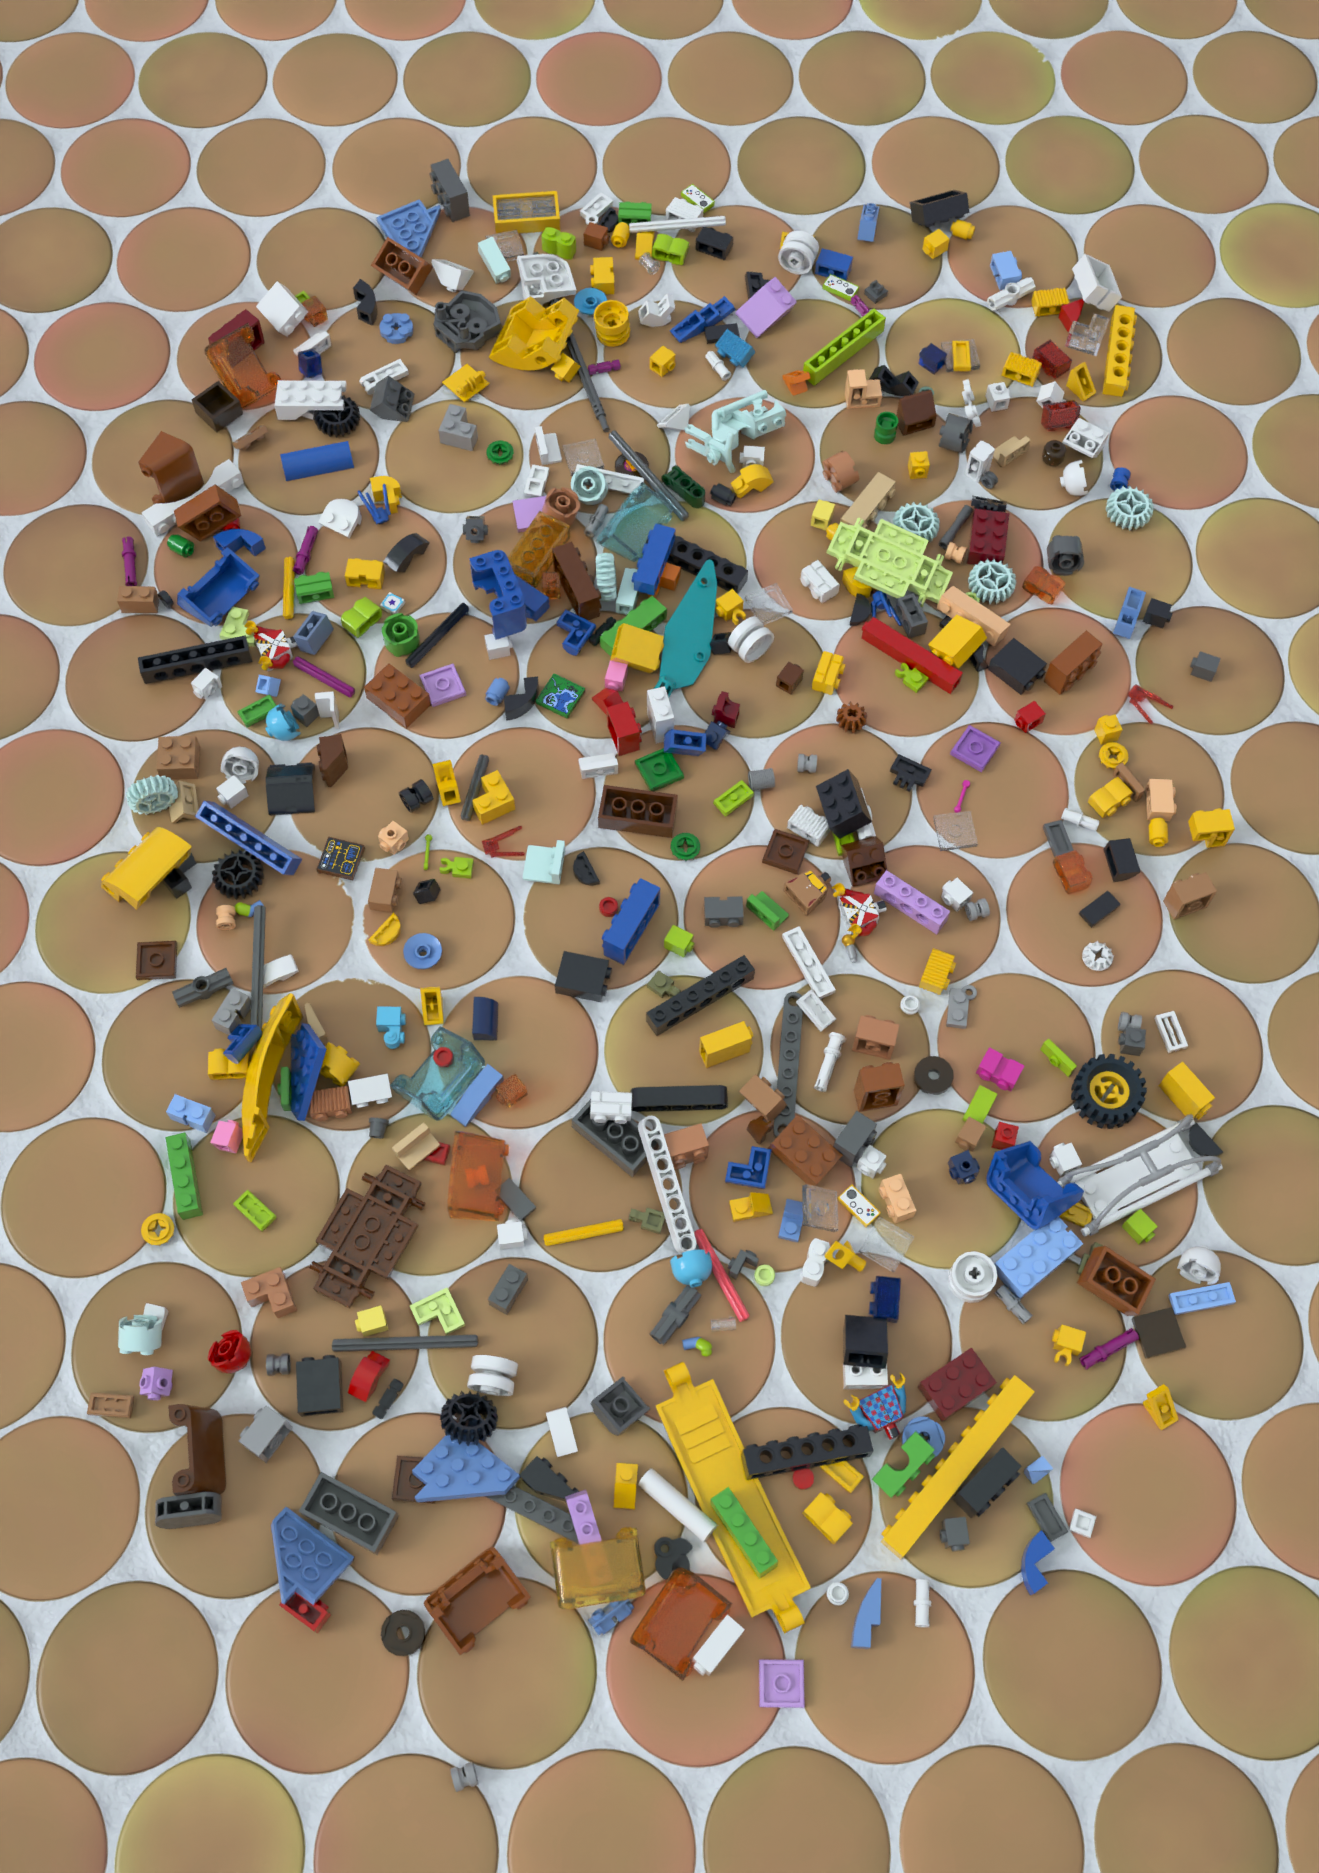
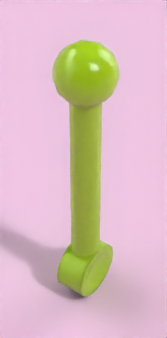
(428, 838)

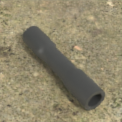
(960, 520)

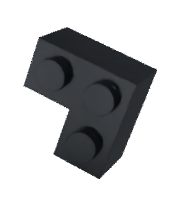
(176, 880)

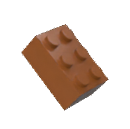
(402, 266)
(207, 513)
(1073, 663)
(397, 695)
(878, 1086)
(805, 1151)
(1116, 1281)

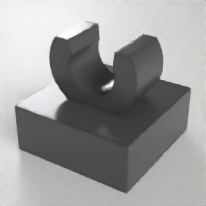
(875, 292)

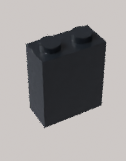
(1017, 666)
(582, 976)
(865, 1341)
(319, 1386)

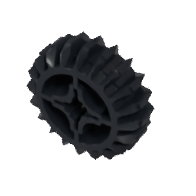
(331, 424)
(232, 867)
(467, 1411)

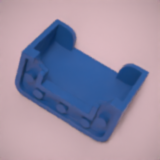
(219, 589)
(1027, 1187)

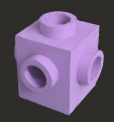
(156, 1383)

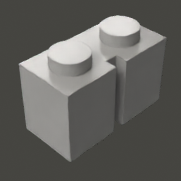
(226, 1017)

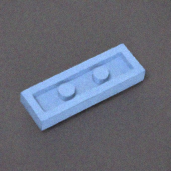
(1202, 1298)

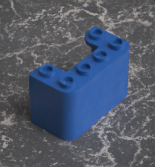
(495, 574)

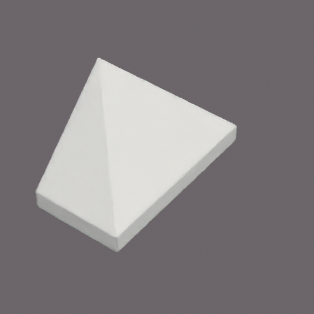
(677, 419)

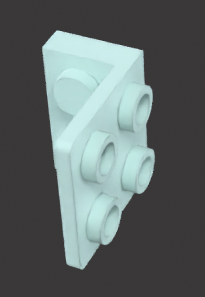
(544, 863)

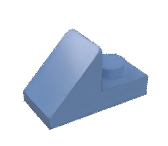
(791, 1221)

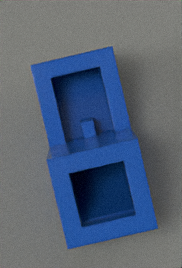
(237, 538)
(1035, 1550)

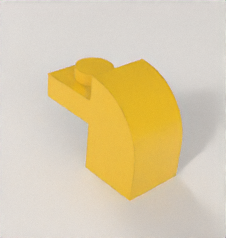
(752, 477)
(393, 491)
(854, 586)
(446, 783)

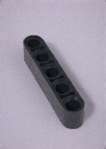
(679, 1098)

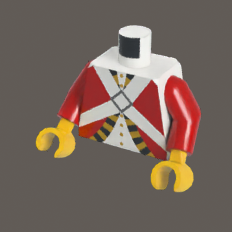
(272, 645)
(858, 910)

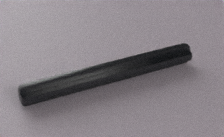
(436, 635)

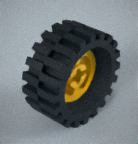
(1125, 1081)

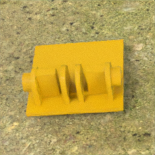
(466, 382)

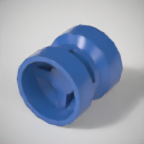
(1118, 478)

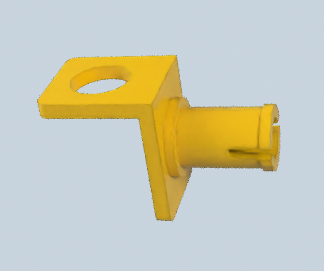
(845, 1256)

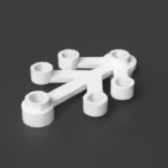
(970, 409)

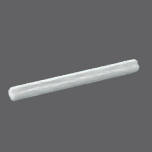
(677, 224)

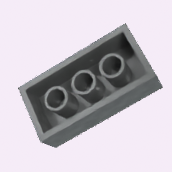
(615, 1140)
(349, 1513)

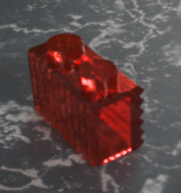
(1053, 359)
(1060, 415)

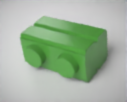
(634, 212)
(314, 587)

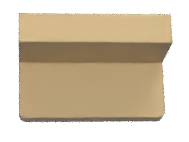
(1011, 450)
(186, 803)
(415, 1146)

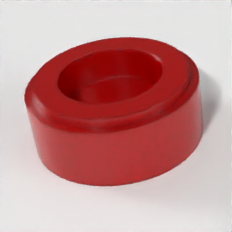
(608, 907)
(443, 1057)
(803, 1479)

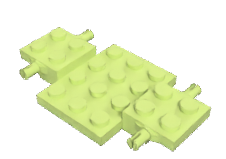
(890, 560)

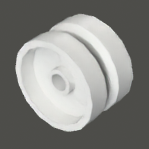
(798, 252)
(751, 639)
(961, 1274)
(492, 1375)

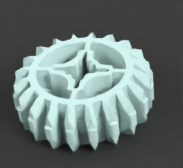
(1129, 508)
(918, 520)
(606, 576)
(995, 577)
(151, 794)

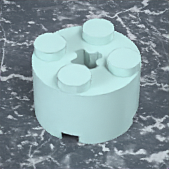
(584, 477)
(140, 1334)

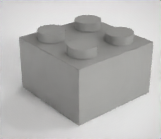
(265, 1433)

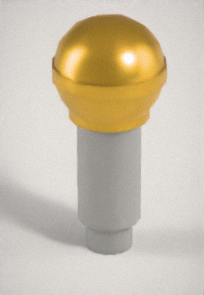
(849, 944)

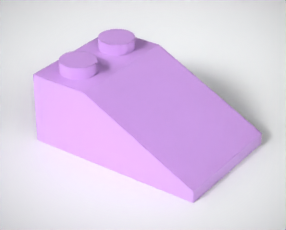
(766, 307)

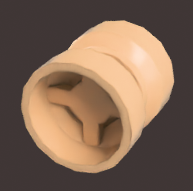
(955, 552)
(225, 917)

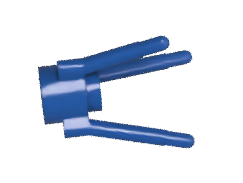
(379, 514)
(882, 602)

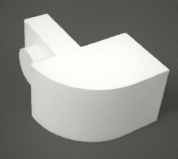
(656, 314)

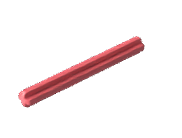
(722, 1277)

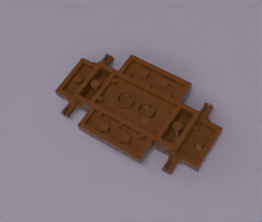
(366, 1235)

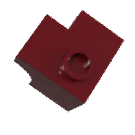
(726, 710)

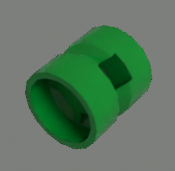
(885, 427)

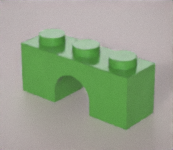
(892, 1479)

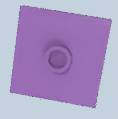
(975, 748)

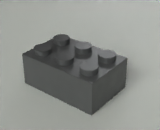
(449, 190)

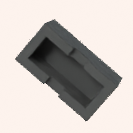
(723, 912)
(508, 1289)

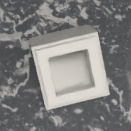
(160, 1312)

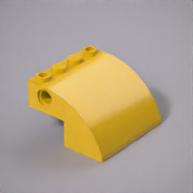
(534, 335)
(146, 866)

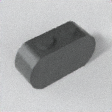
(188, 1510)

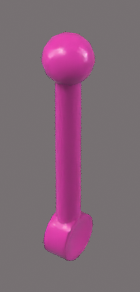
(966, 784)

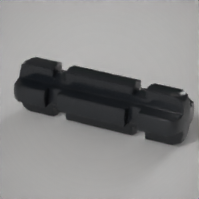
(594, 638)
(387, 1399)

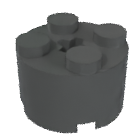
(955, 433)
(1065, 555)

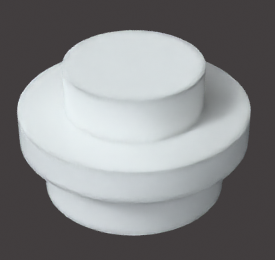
(910, 1005)
(837, 1593)

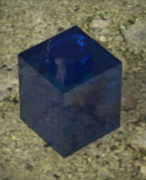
(932, 358)
(310, 363)

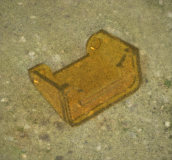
(598, 1570)

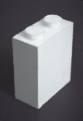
(282, 309)
(659, 713)
(717, 1646)

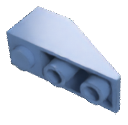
(868, 222)

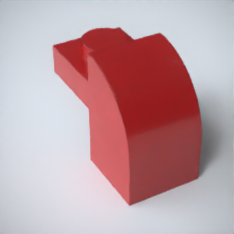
(367, 1376)

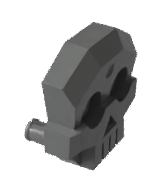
(460, 330)

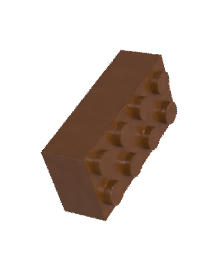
(576, 581)
(637, 811)

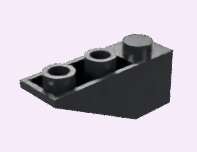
(544, 1481)

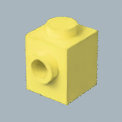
(822, 514)
(371, 1321)

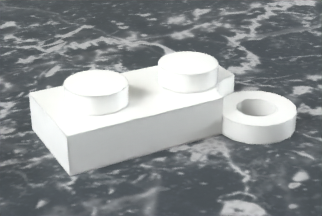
(596, 208)

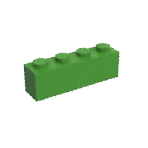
(645, 617)
(184, 1176)
(744, 1532)

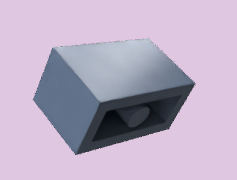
(313, 632)

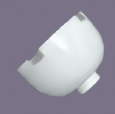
(1074, 479)
(241, 763)
(1200, 1265)

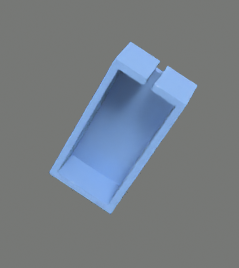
(1037, 1257)

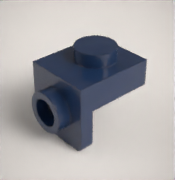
(716, 733)

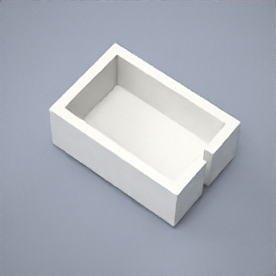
(1096, 283)

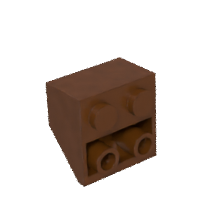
(916, 412)
(332, 758)
(864, 860)

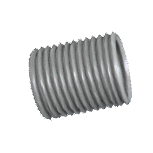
(761, 779)

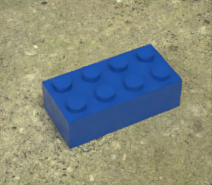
(631, 921)

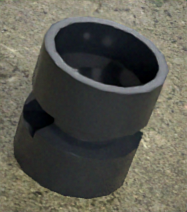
(416, 795)

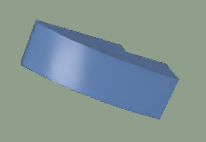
(1129, 612)
(477, 1095)
(867, 1616)

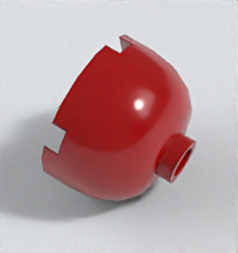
(230, 1353)

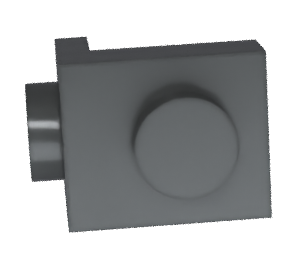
(737, 1263)

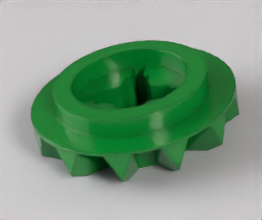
(493, 450)
(691, 841)

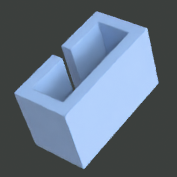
(1005, 267)
(198, 1115)

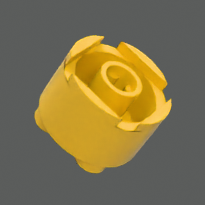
(338, 1065)

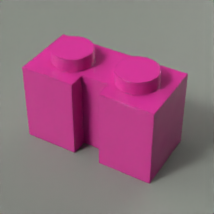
(999, 1069)

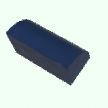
(485, 1019)

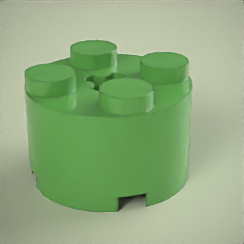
(400, 634)

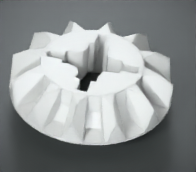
(1100, 964)

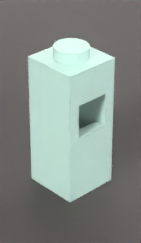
(494, 260)
(627, 596)

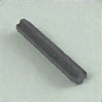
(474, 787)

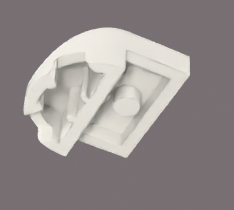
(341, 517)

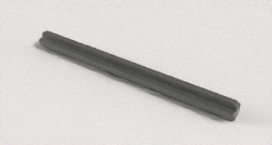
(648, 475)
(258, 965)
(404, 1343)

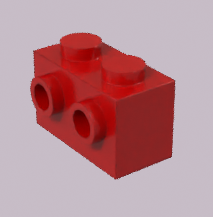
(311, 1615)

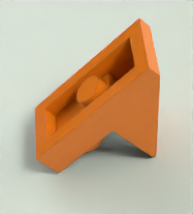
(796, 381)

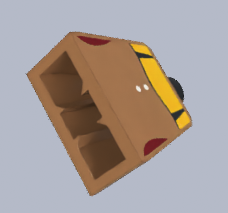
(807, 890)

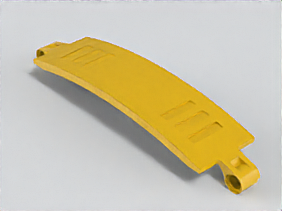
(712, 1462)

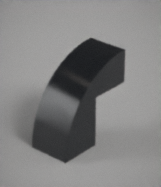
(367, 308)
(899, 385)
(404, 550)
(520, 704)

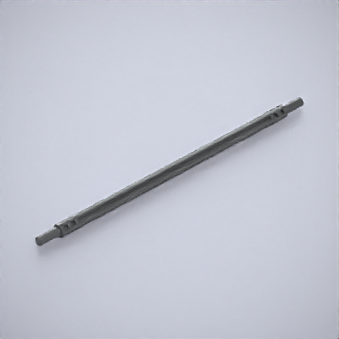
(585, 377)

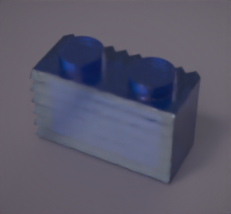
(885, 1298)

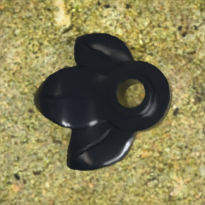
(672, 1559)

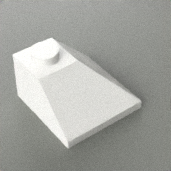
(452, 274)

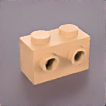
(1160, 799)
(898, 1200)

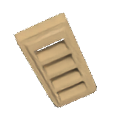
(313, 1021)

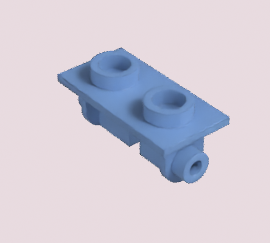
(604, 1616)

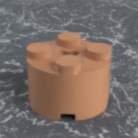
(840, 471)
(562, 505)

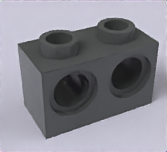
(911, 615)

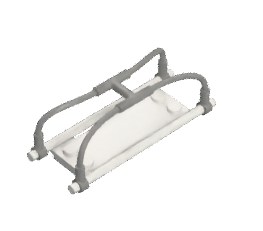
(1137, 1174)

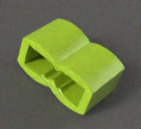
(558, 243)
(670, 249)
(361, 616)

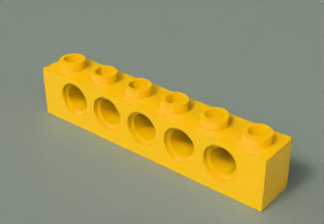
(1119, 351)

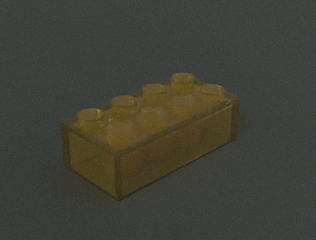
(534, 549)

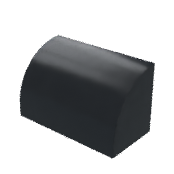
(1121, 859)

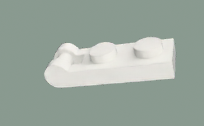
(395, 370)

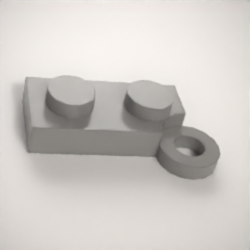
(958, 1006)

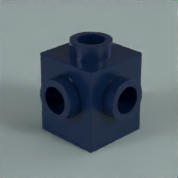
(963, 1168)

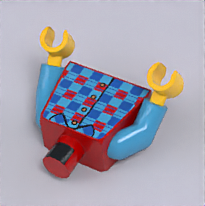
(881, 1409)

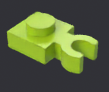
(913, 679)
(460, 867)

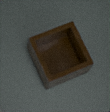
(217, 406)

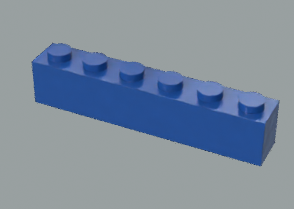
(248, 838)

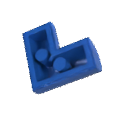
(579, 629)
(242, 1040)
(750, 1175)

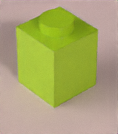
(679, 941)
(1140, 1227)

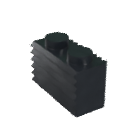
(714, 243)

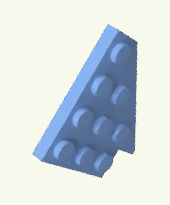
(410, 225)
(462, 1472)
(305, 1558)

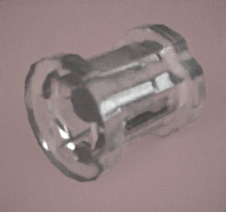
(649, 263)

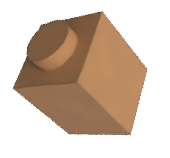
(970, 1134)

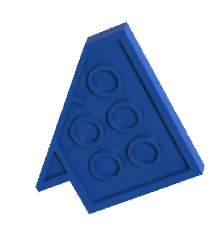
(306, 1062)

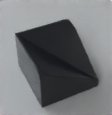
(719, 643)
(977, 659)
(426, 891)

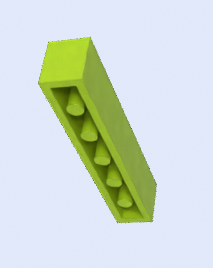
(844, 346)

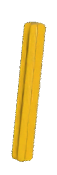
(288, 588)
(583, 1232)

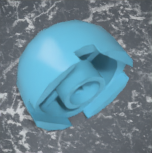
(281, 724)
(692, 1267)

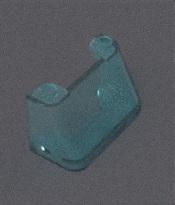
(632, 522)
(437, 1088)

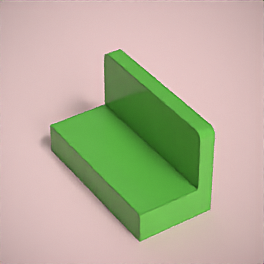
(766, 910)

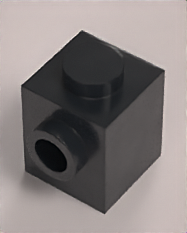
(1157, 613)

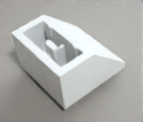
(1086, 438)

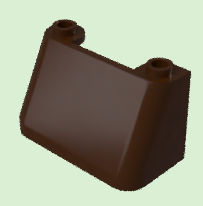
(205, 1450)

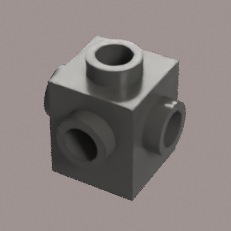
(478, 523)

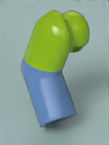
(245, 909)
(699, 1343)

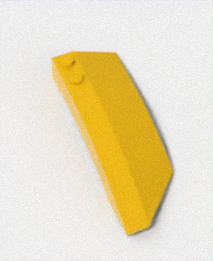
(262, 1071)

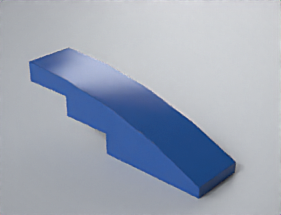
(696, 321)

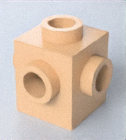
(393, 838)

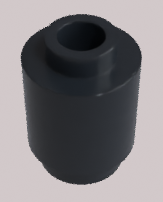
(723, 494)

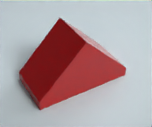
(1070, 312)
(607, 698)

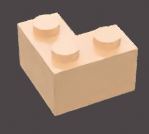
(862, 392)

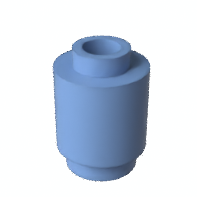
(497, 691)

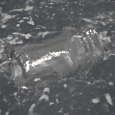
(723, 1324)

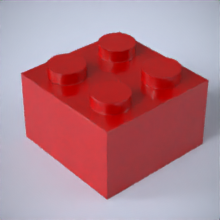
(623, 728)

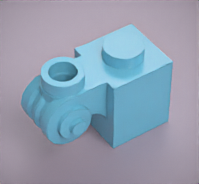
(391, 1021)

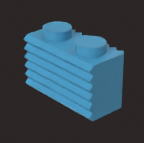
(734, 348)

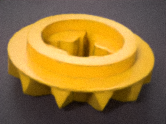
(1114, 749)
(151, 1224)

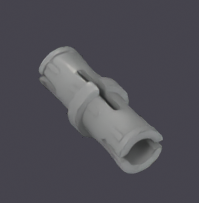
(596, 520)
(1013, 1304)

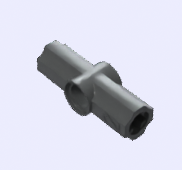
(192, 993)
(675, 1315)

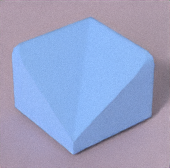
(268, 685)
(1037, 1470)

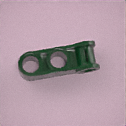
(685, 487)

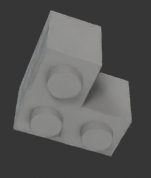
(455, 429)

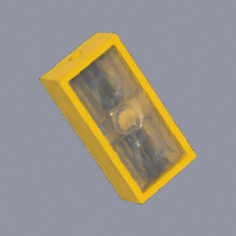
(526, 212)

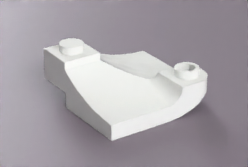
(545, 277)

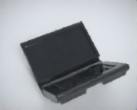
(290, 789)

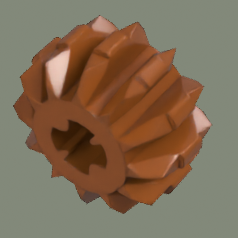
(851, 717)

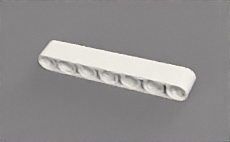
(670, 1175)

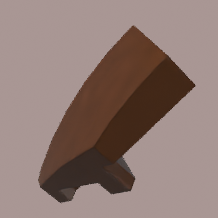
(759, 1128)

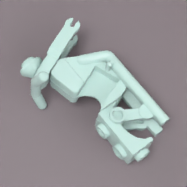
(729, 421)

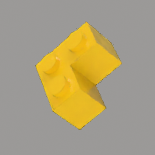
(496, 800)
(1212, 826)

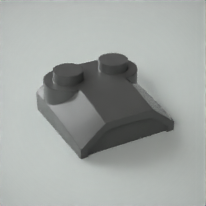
(619, 1407)

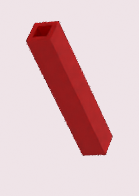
(912, 654)

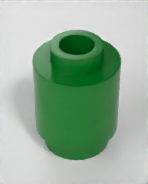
(180, 545)

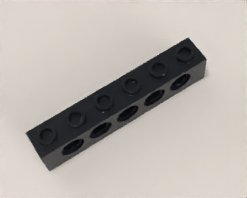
(688, 562)
(194, 659)
(700, 995)
(755, 1468)

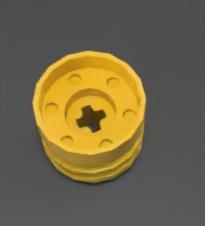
(612, 323)

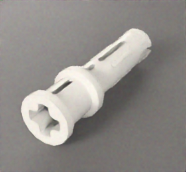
(832, 1053)

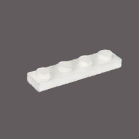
(618, 481)
(808, 962)

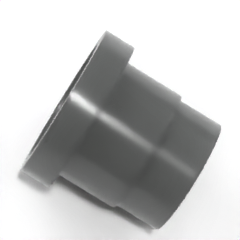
(377, 1127)

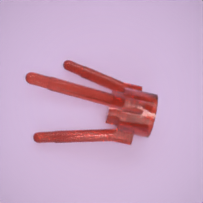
(1139, 694)
(491, 845)

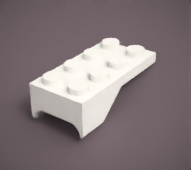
(299, 397)

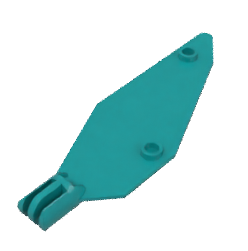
(689, 633)

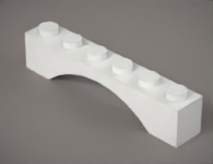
(161, 515)

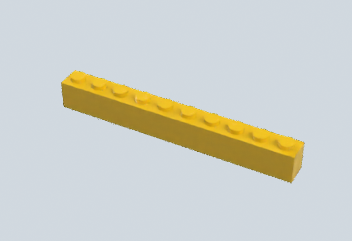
(956, 1467)

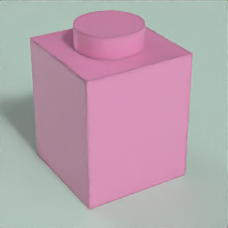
(616, 676)
(227, 1136)

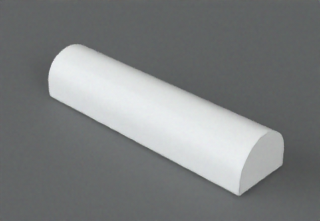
(677, 1505)

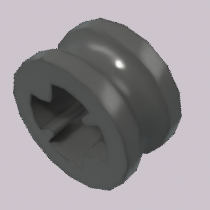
(989, 480)

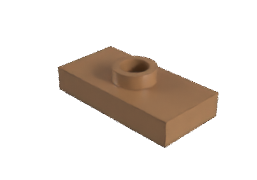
(110, 1405)

